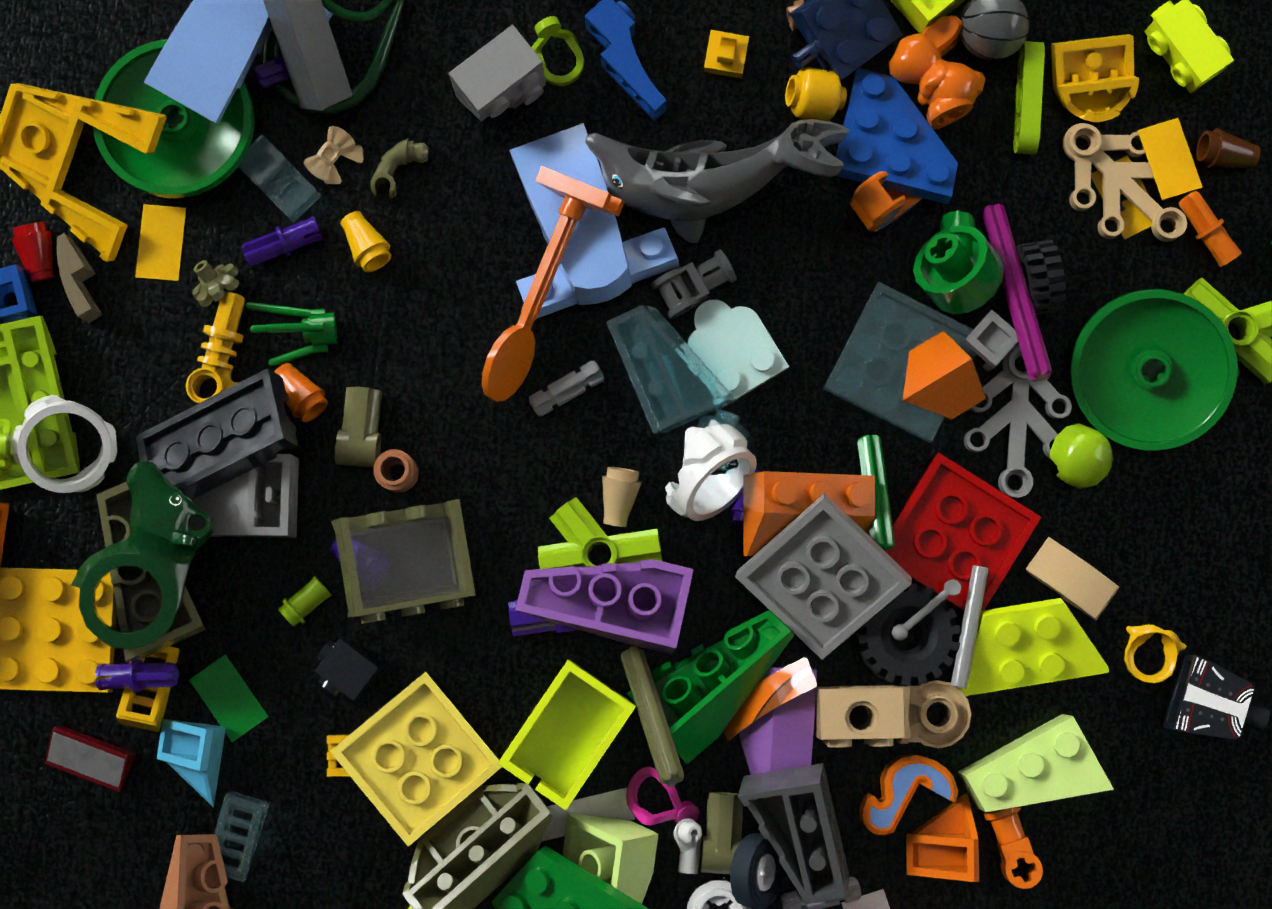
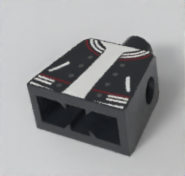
(1213, 701)

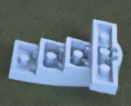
(211, 53)
(596, 259)

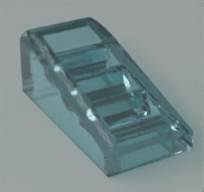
(246, 804)

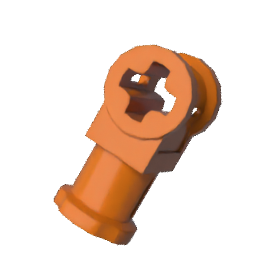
(1014, 845)

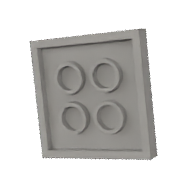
(823, 576)

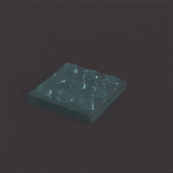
(877, 354)

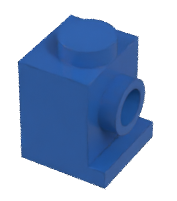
(15, 282)

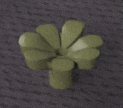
(214, 282)

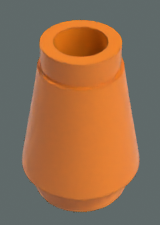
(305, 397)

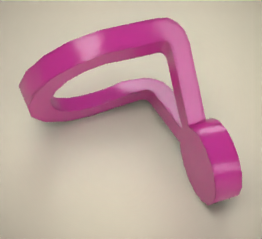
(682, 809)

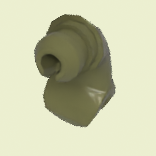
(400, 154)

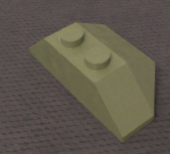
(476, 847)

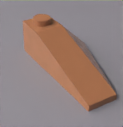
(196, 874)

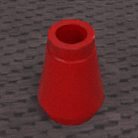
(35, 250)

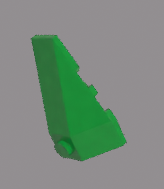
(713, 683)

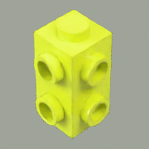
(1187, 44)

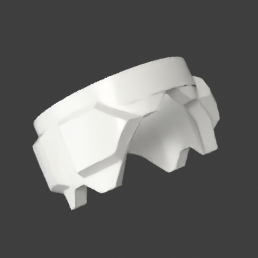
(705, 450)
(87, 478)

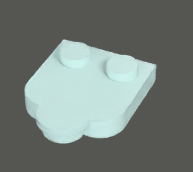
(735, 346)

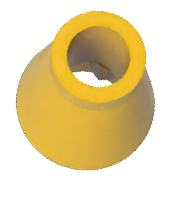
(366, 244)

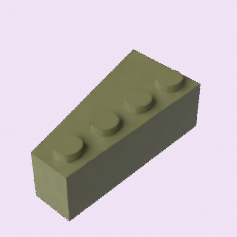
(135, 589)

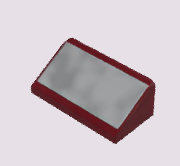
(89, 757)

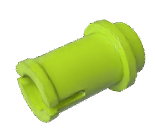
(304, 602)

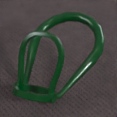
(375, 69)

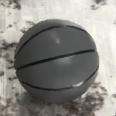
(994, 28)

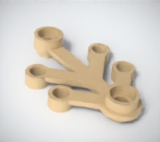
(1116, 178)

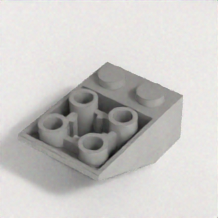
(257, 502)

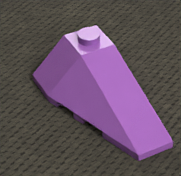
(783, 735)

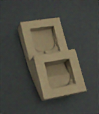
(73, 271)

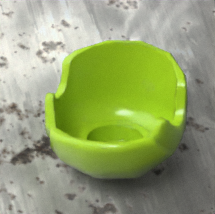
(1081, 456)

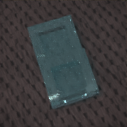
(278, 179)

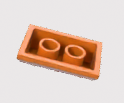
(778, 498)

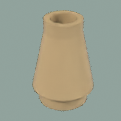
(619, 494)

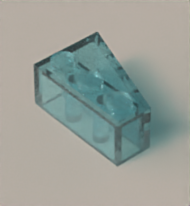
(665, 370)

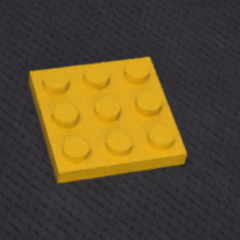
(45, 634)

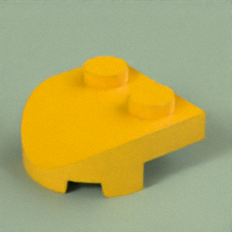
(1094, 76)

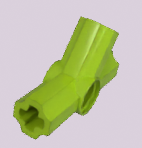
(1253, 323)
(585, 533)

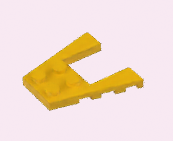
(39, 142)

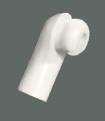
(688, 838)

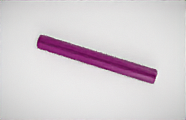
(1017, 294)

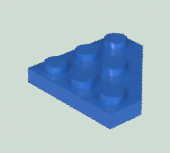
(893, 138)

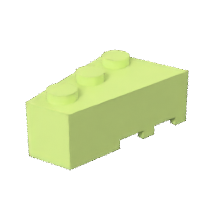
(1036, 768)

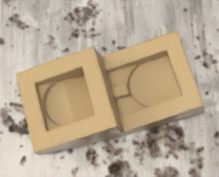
(1072, 578)

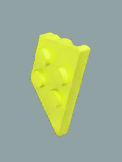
(1030, 647)

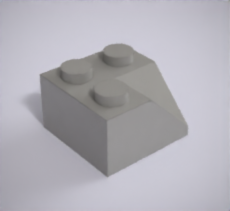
(499, 76)

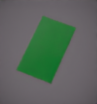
(228, 698)

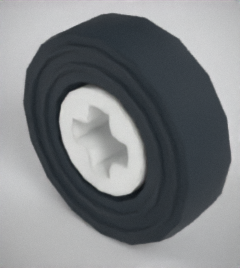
(755, 872)

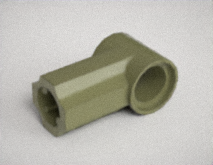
(359, 440)
(722, 832)

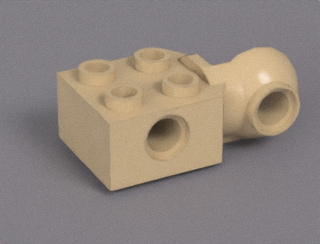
(891, 714)

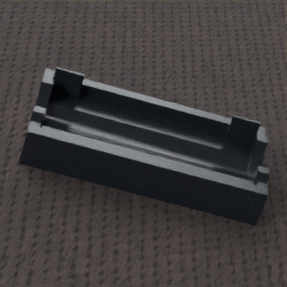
(222, 435)

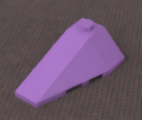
(621, 602)

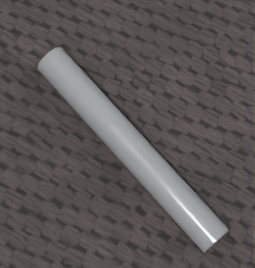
(969, 626)

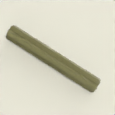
(652, 717)

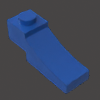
(613, 28)

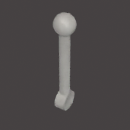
(951, 588)

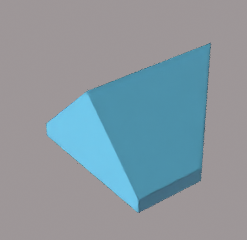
(193, 753)

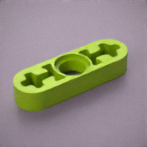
(1029, 98)

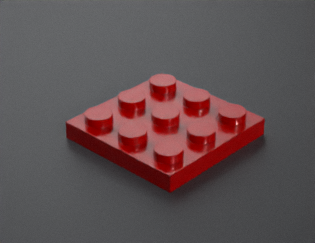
(957, 524)

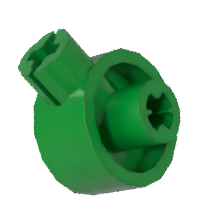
(958, 265)

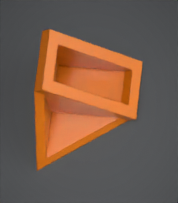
(942, 378)
(945, 845)

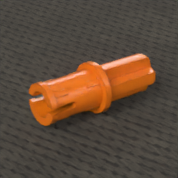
(1209, 228)

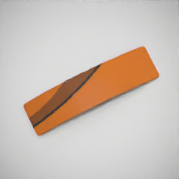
(772, 693)

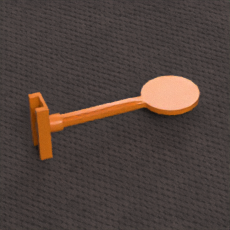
(515, 348)

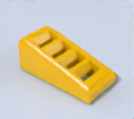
(158, 705)

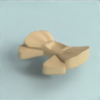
(337, 144)

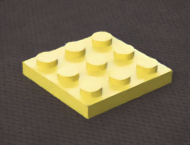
(416, 758)

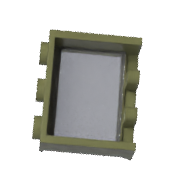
(404, 560)

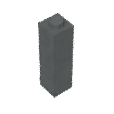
(309, 52)

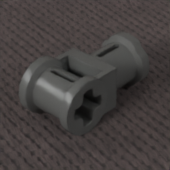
(693, 283)

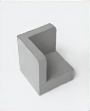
(991, 339)

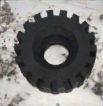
(924, 660)

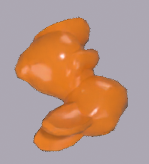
(944, 85)

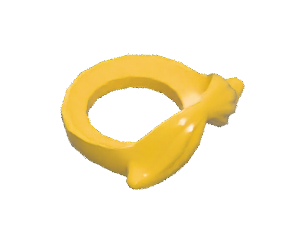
(1171, 648)

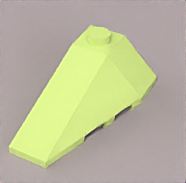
(613, 851)

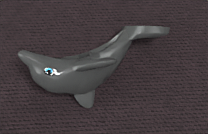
(702, 180)

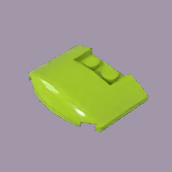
(27, 375)

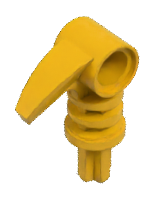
(218, 348)

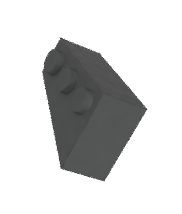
(802, 826)

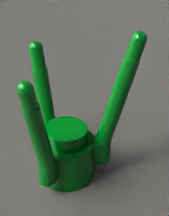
(316, 327)

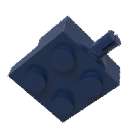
(843, 33)

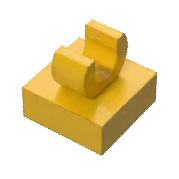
(726, 54)

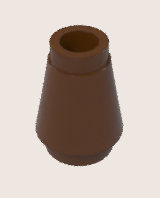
(1225, 150)

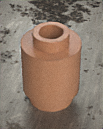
(387, 462)

